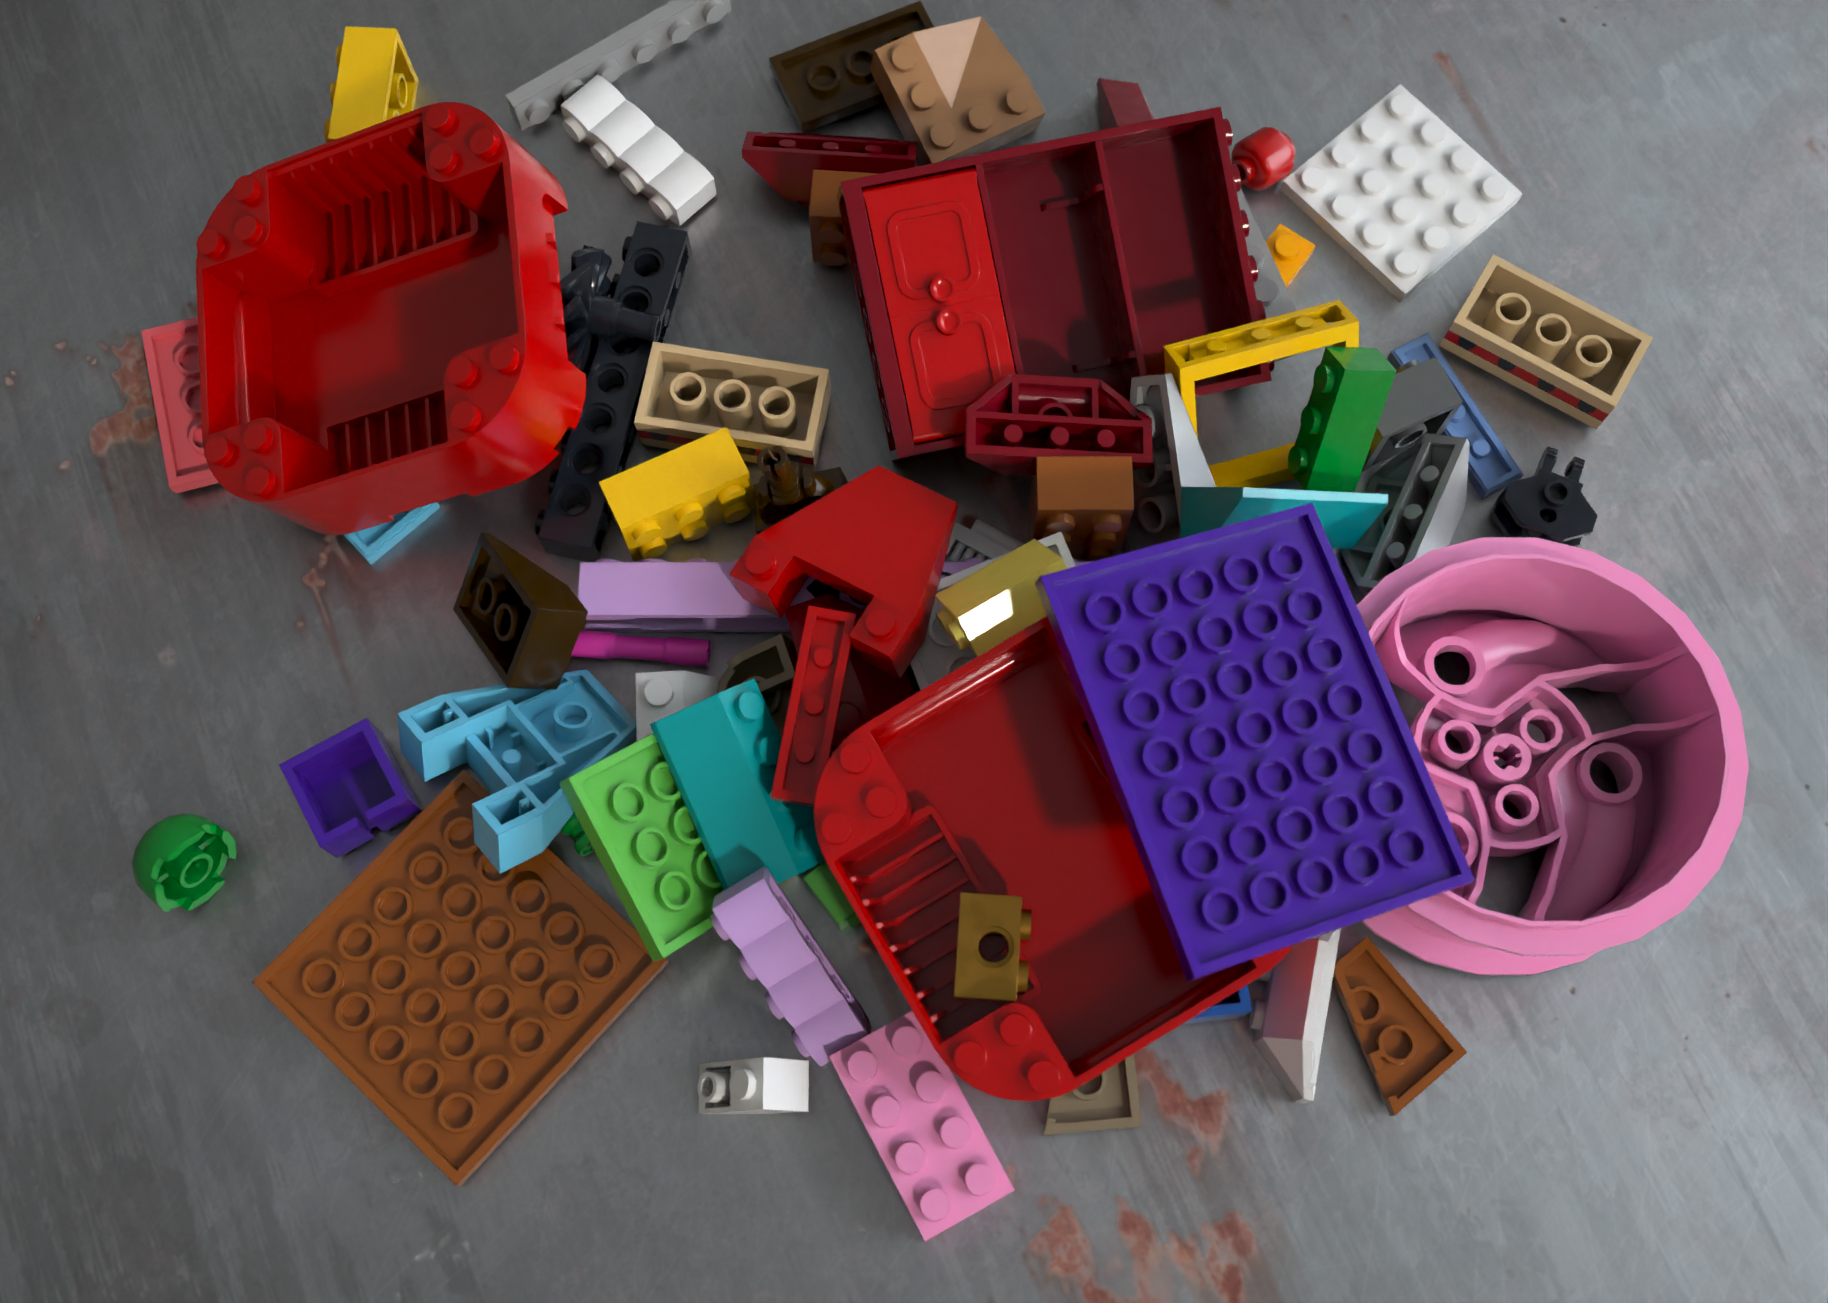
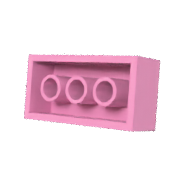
(921, 1125)

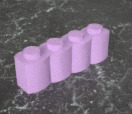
(790, 965)

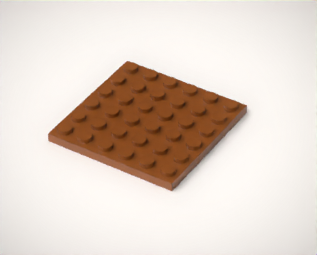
(458, 984)

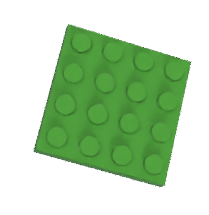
(647, 844)

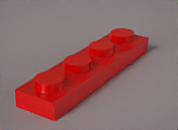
(813, 705)

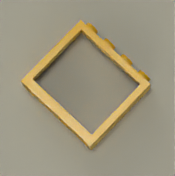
(1247, 347)

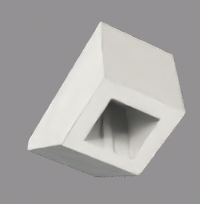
(754, 1086)

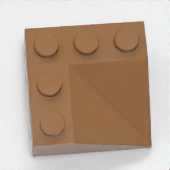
(955, 91)

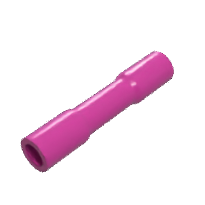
(669, 650)

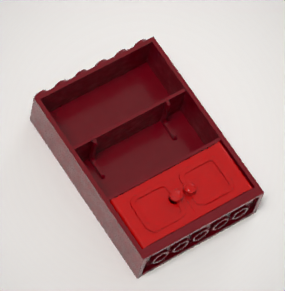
(1047, 266)

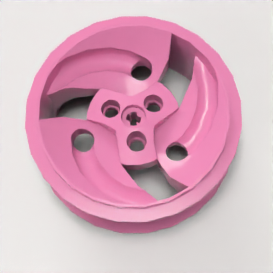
(1538, 622)

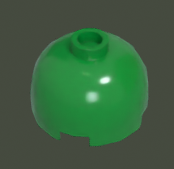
(182, 861)

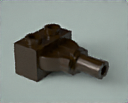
(786, 490)

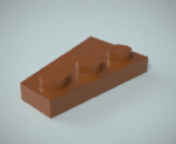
(1393, 1026)

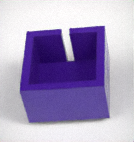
(350, 788)

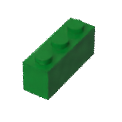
(1340, 418)

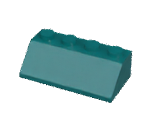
(1342, 514)
(725, 770)

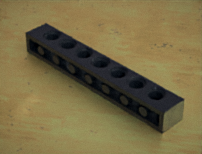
(584, 533)

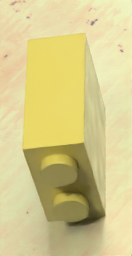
(997, 598)

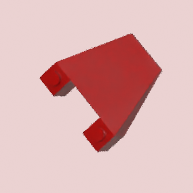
(870, 540)

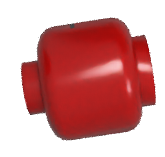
(1263, 158)

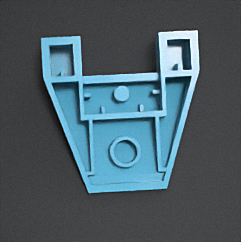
(521, 750)

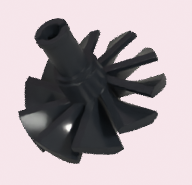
(592, 313)

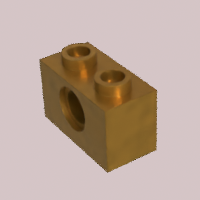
(983, 916)

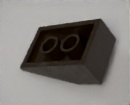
(519, 615)

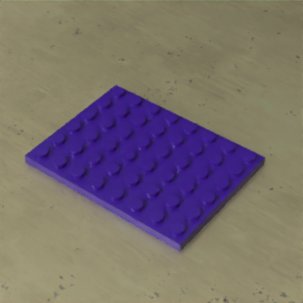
(1251, 738)

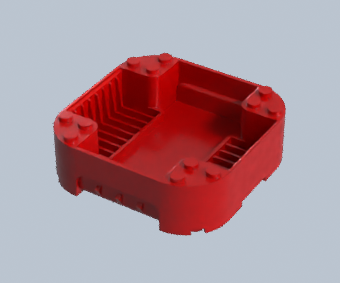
(385, 323)
(1006, 794)

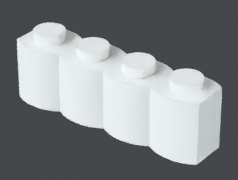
(638, 150)

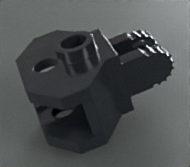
(1547, 504)

